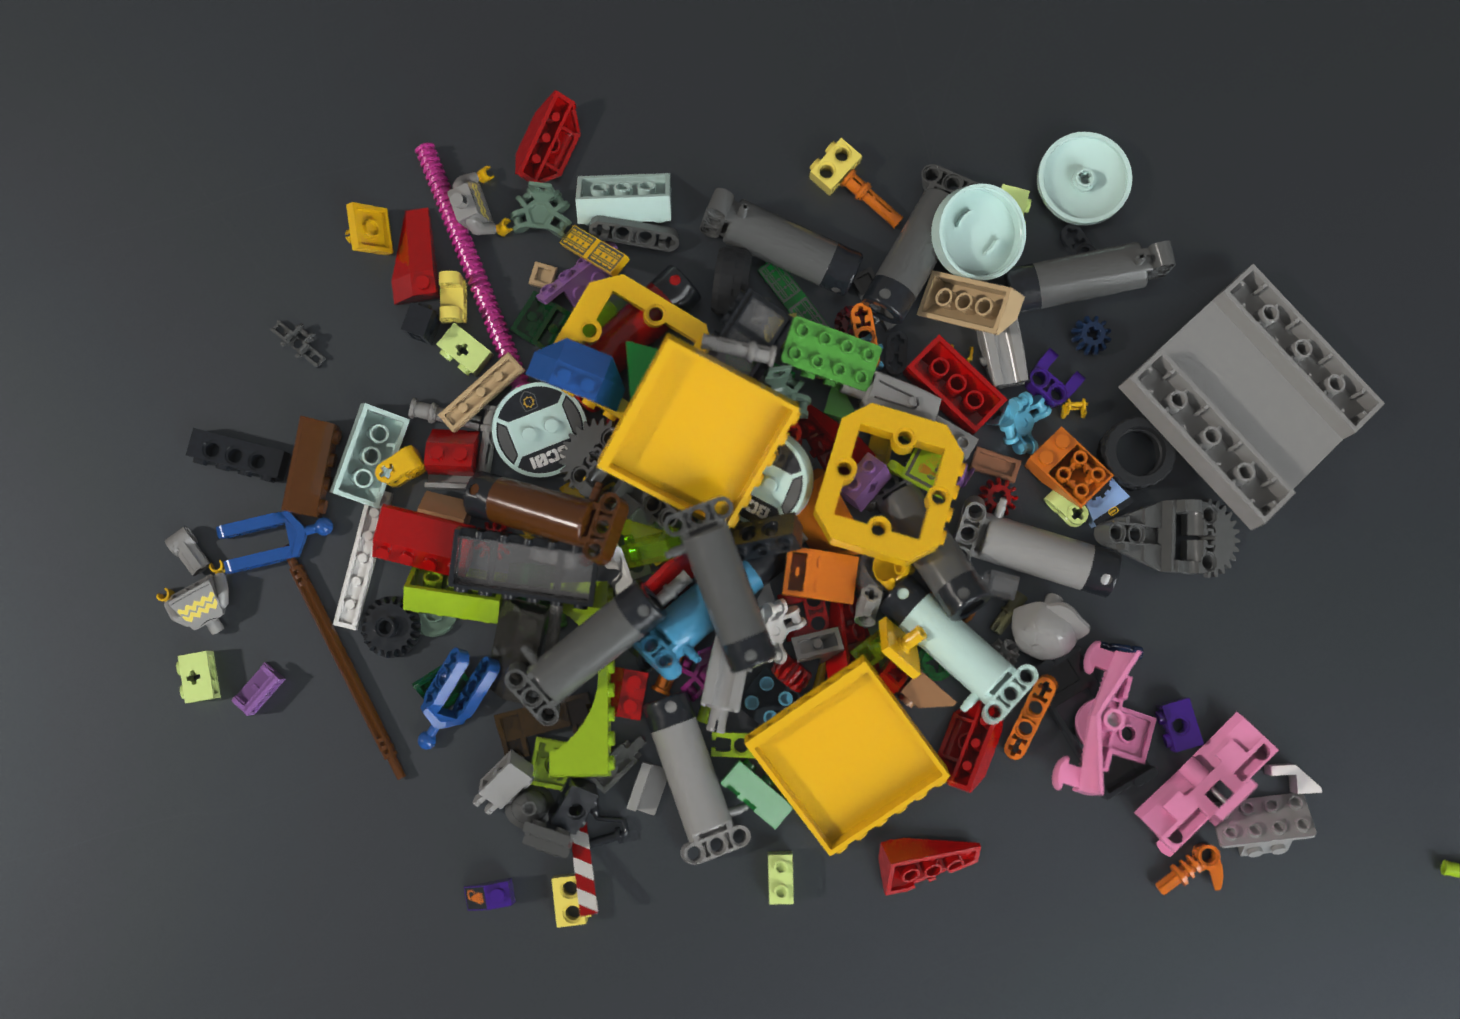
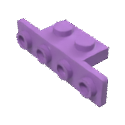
(573, 281)

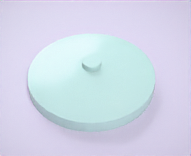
(1084, 178)

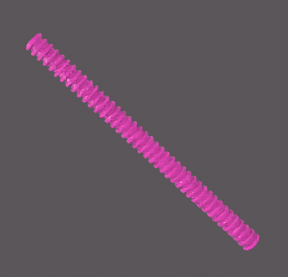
(469, 260)

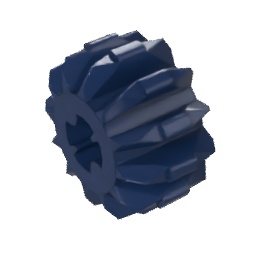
(1088, 343)

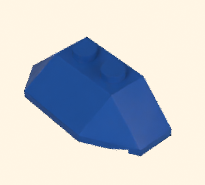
(579, 372)

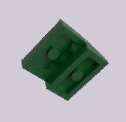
(540, 322)

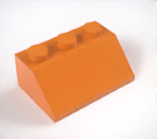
(811, 528)

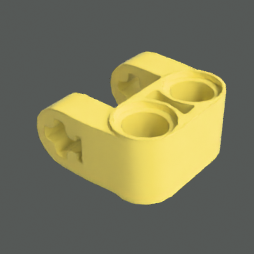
(452, 297)

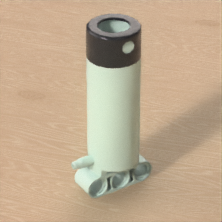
(958, 649)

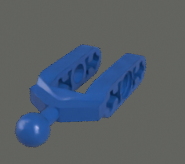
(296, 532)
(466, 702)

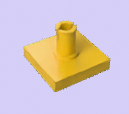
(369, 229)
(901, 647)

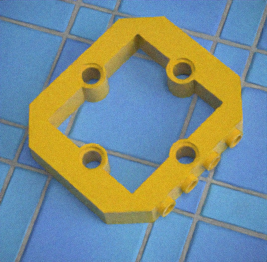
(594, 301)
(922, 435)

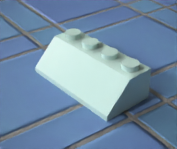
(624, 197)
(371, 441)

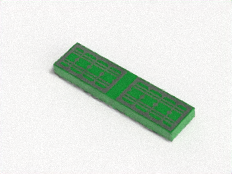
(790, 293)

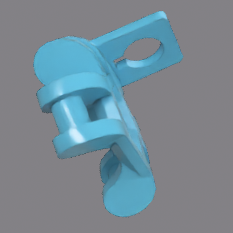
(1019, 422)

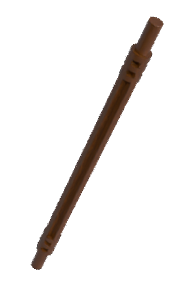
(345, 666)

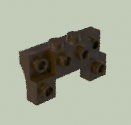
(520, 723)

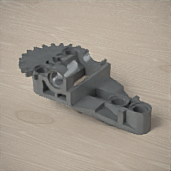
(582, 460)
(1151, 536)

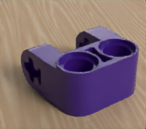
(1050, 382)

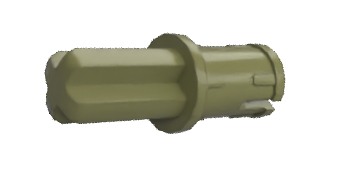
(1005, 616)

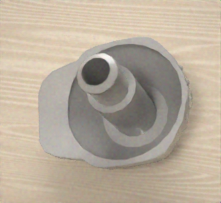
(1047, 628)

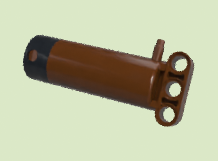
(549, 512)

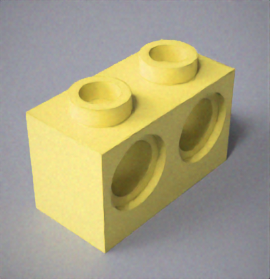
(838, 168)
(563, 900)

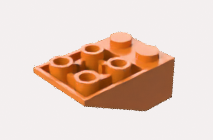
(1068, 468)
(820, 575)

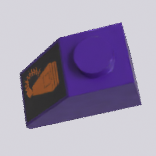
(490, 895)

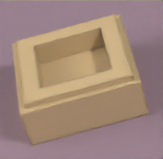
(542, 275)

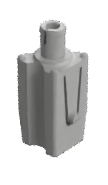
(1003, 357)
(896, 395)
(721, 689)

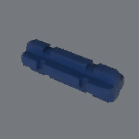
(1123, 648)

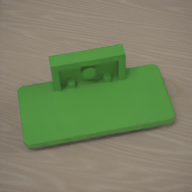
(830, 355)

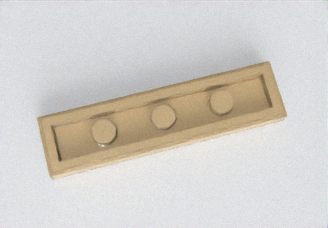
(481, 392)

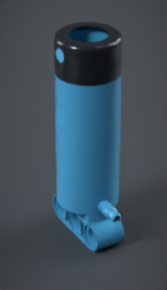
(690, 623)

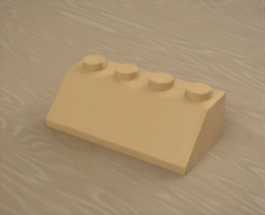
(970, 303)

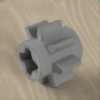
(1007, 649)

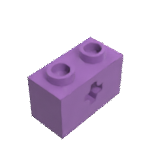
(868, 481)

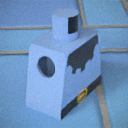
(1107, 502)

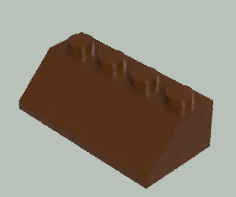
(311, 467)

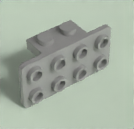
(1266, 824)

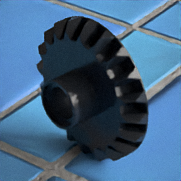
(404, 631)

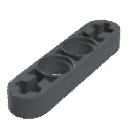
(633, 237)

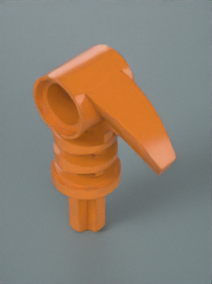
(1190, 866)

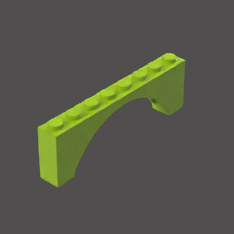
(590, 747)

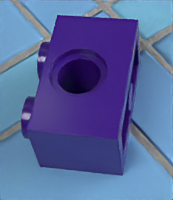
(1189, 735)

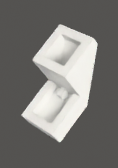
(1298, 781)

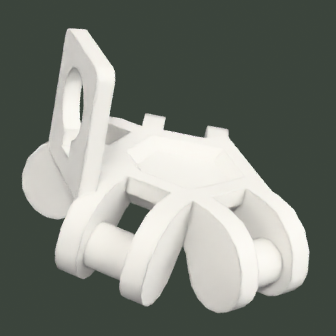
(625, 576)
(774, 619)

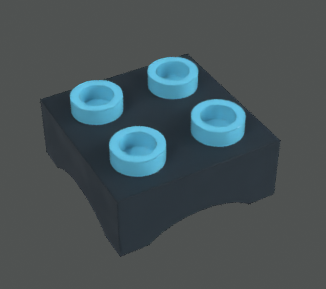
(766, 697)

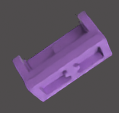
(258, 689)

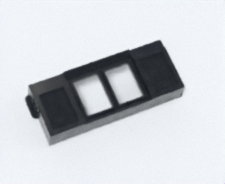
(1072, 680)

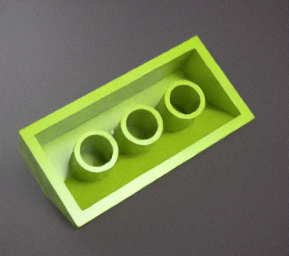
(429, 594)

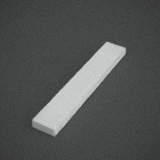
(359, 569)

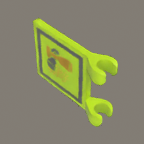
(919, 470)

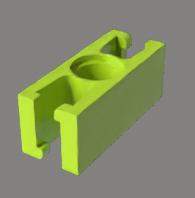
(733, 752)

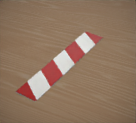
(584, 873)

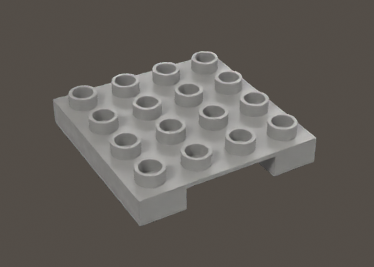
(1251, 396)

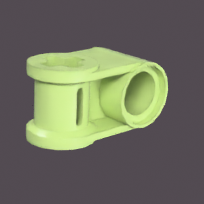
(1065, 509)

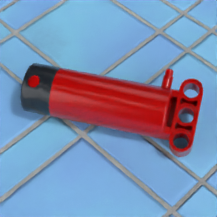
(629, 321)

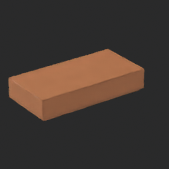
(995, 464)

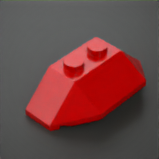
(548, 140)
(969, 746)

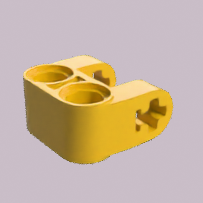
(406, 465)

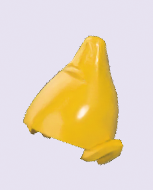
(890, 573)

